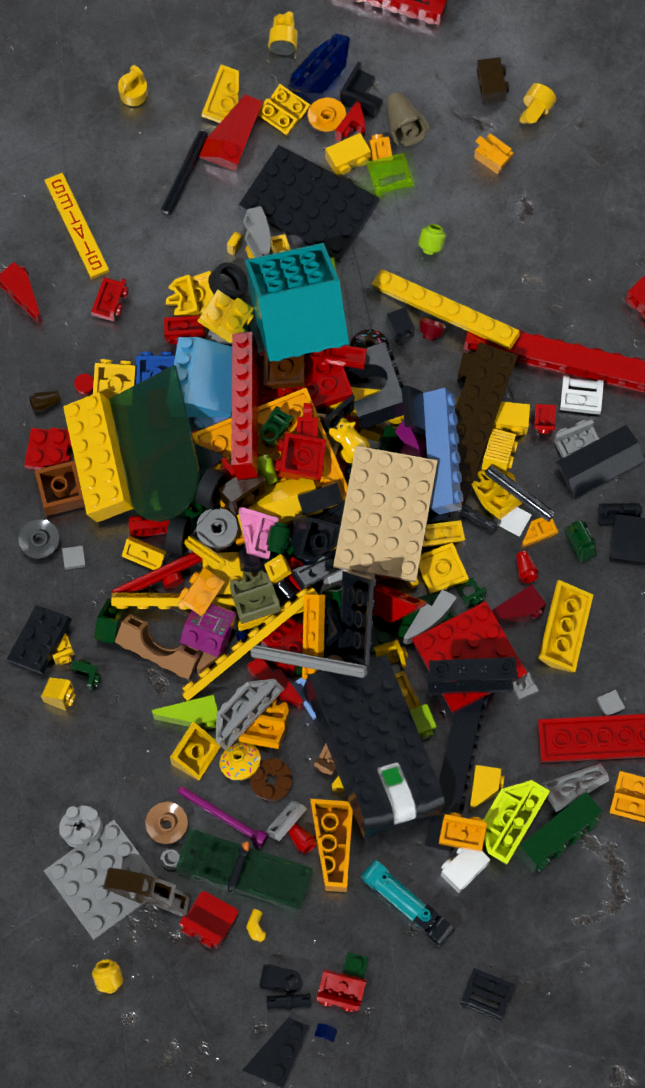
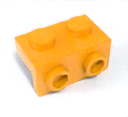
(201, 591)
(463, 832)

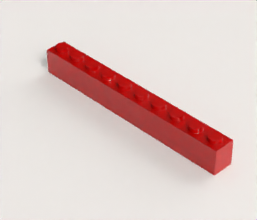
(572, 359)

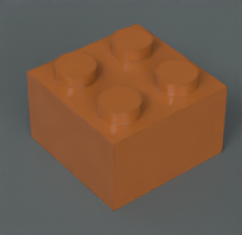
(59, 488)

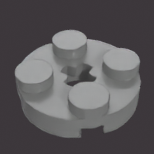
(217, 540)
(76, 816)

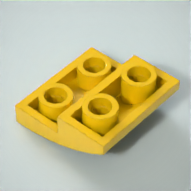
(284, 110)

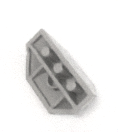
(244, 709)

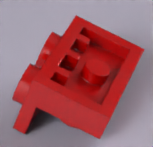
(143, 527)

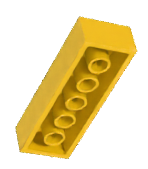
(98, 457)

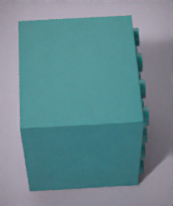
(297, 302)

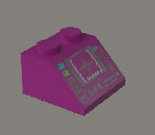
(210, 631)

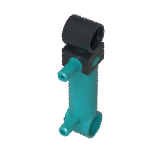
(421, 915)

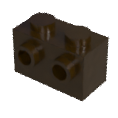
(491, 80)
(243, 492)

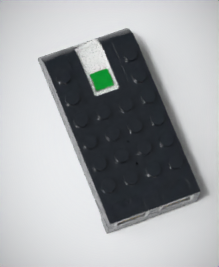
(375, 747)

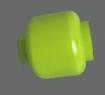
(432, 239)

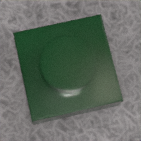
(355, 965)

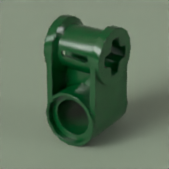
(277, 423)

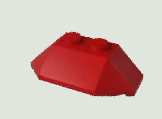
(393, 604)

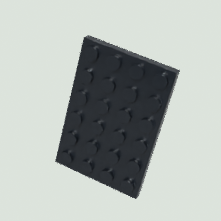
(310, 202)

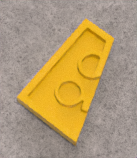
(222, 94)

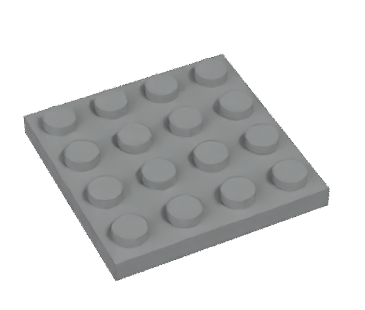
(82, 874)

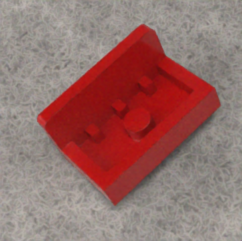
(109, 299)
(182, 327)
(341, 990)

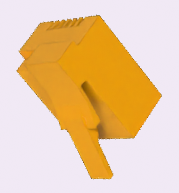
(493, 153)

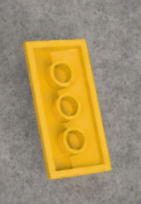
(283, 500)
(565, 627)

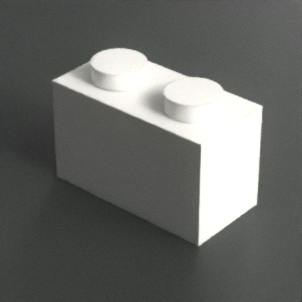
(464, 868)

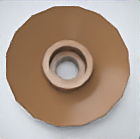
(166, 812)

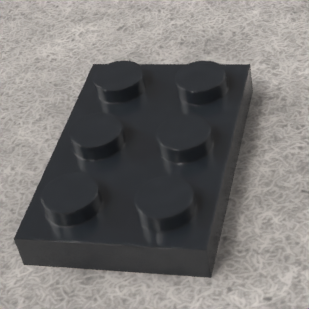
(39, 639)

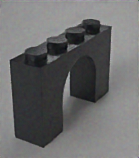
(386, 403)

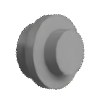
(170, 858)

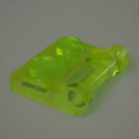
(388, 168)

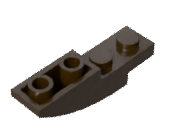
(147, 889)

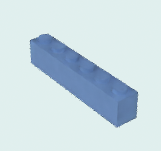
(442, 446)

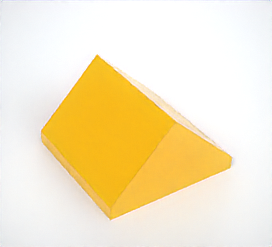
(194, 752)

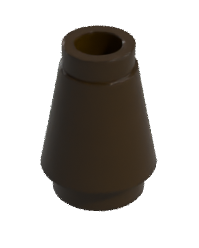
(44, 400)

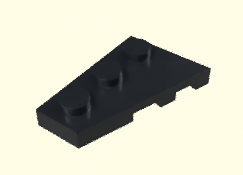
(278, 1054)

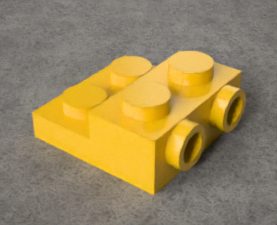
(226, 316)
(113, 378)

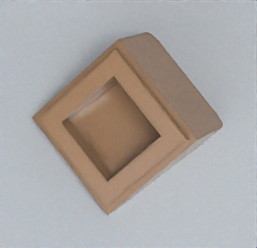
(206, 661)

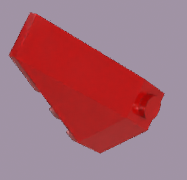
(230, 137)

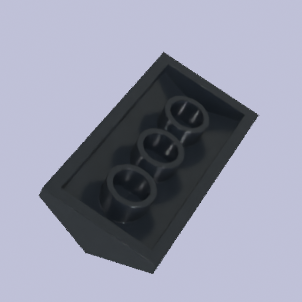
(600, 461)

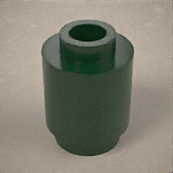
(277, 538)

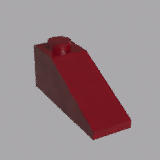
(520, 607)

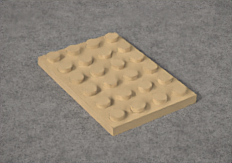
(385, 513)

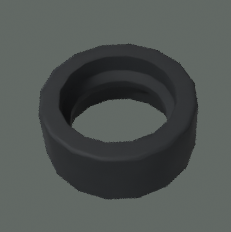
(232, 271)
(207, 492)
(177, 532)

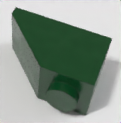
(108, 622)

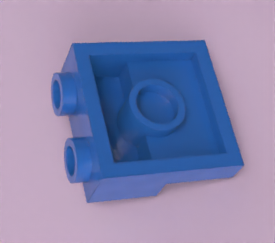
(150, 365)

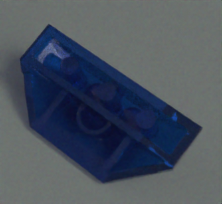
(321, 66)

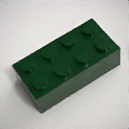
(559, 832)

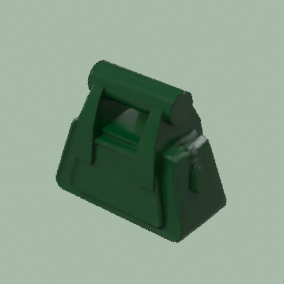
(581, 540)

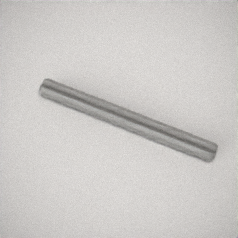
(309, 661)

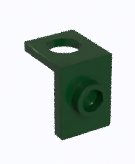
(475, 598)

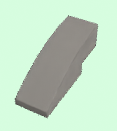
(257, 232)
(430, 616)

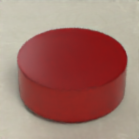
(84, 384)
(173, 580)

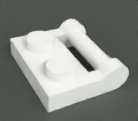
(581, 400)

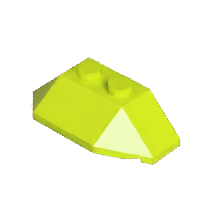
(512, 817)

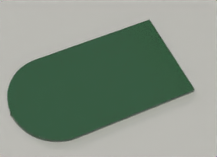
(156, 446)

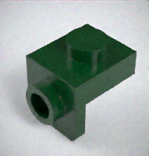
(87, 670)

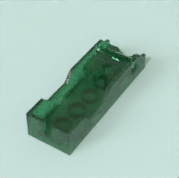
(216, 860)

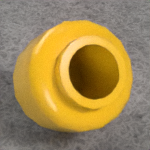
(107, 976)

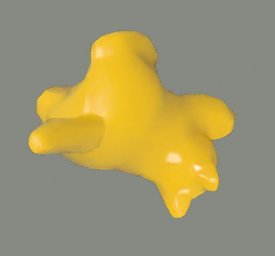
(348, 438)

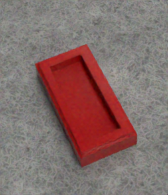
(346, 356)

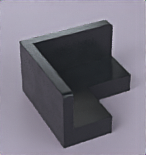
(357, 89)

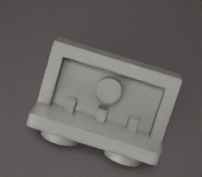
(575, 438)

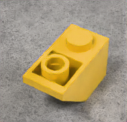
(59, 693)

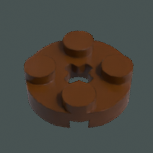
(283, 784)

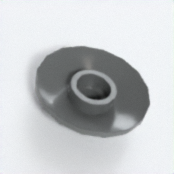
(35, 530)

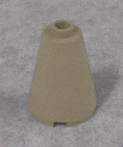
(405, 120)

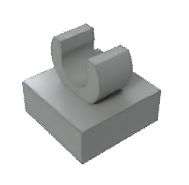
(525, 687)

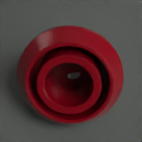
(431, 328)

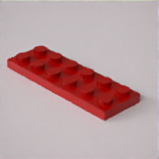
(592, 738)

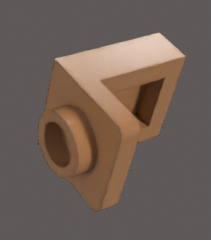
(324, 762)

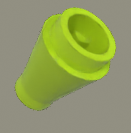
(267, 469)

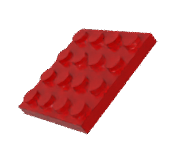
(467, 636)

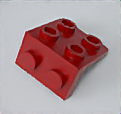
(286, 638)
(209, 920)

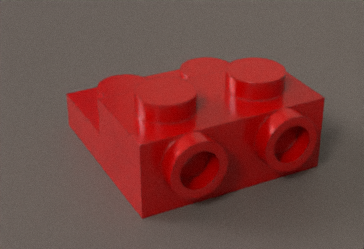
(47, 448)
(300, 457)

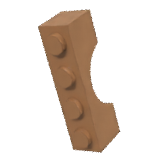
(135, 636)

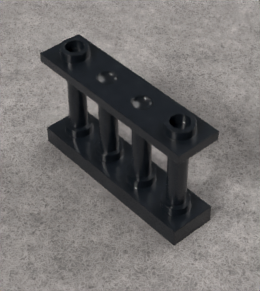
(471, 676)

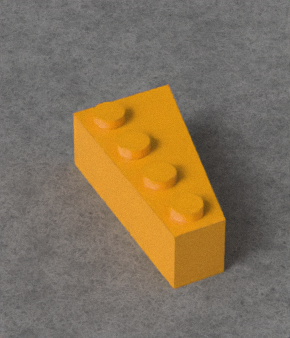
(333, 836)

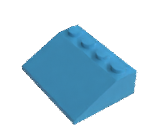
(205, 376)

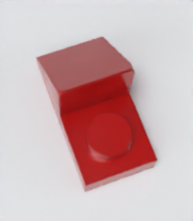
(353, 121)

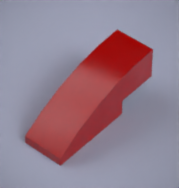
(260, 671)

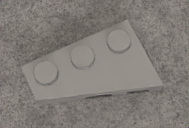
(571, 786)

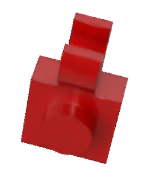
(308, 424)

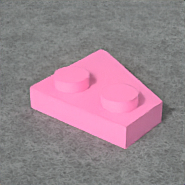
(255, 531)

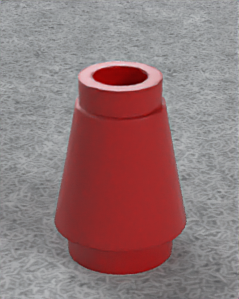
(526, 568)
(302, 839)

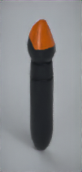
(243, 852)

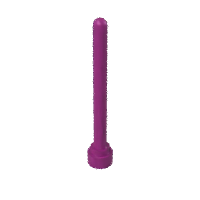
(257, 837)

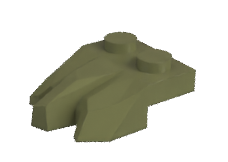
(254, 596)

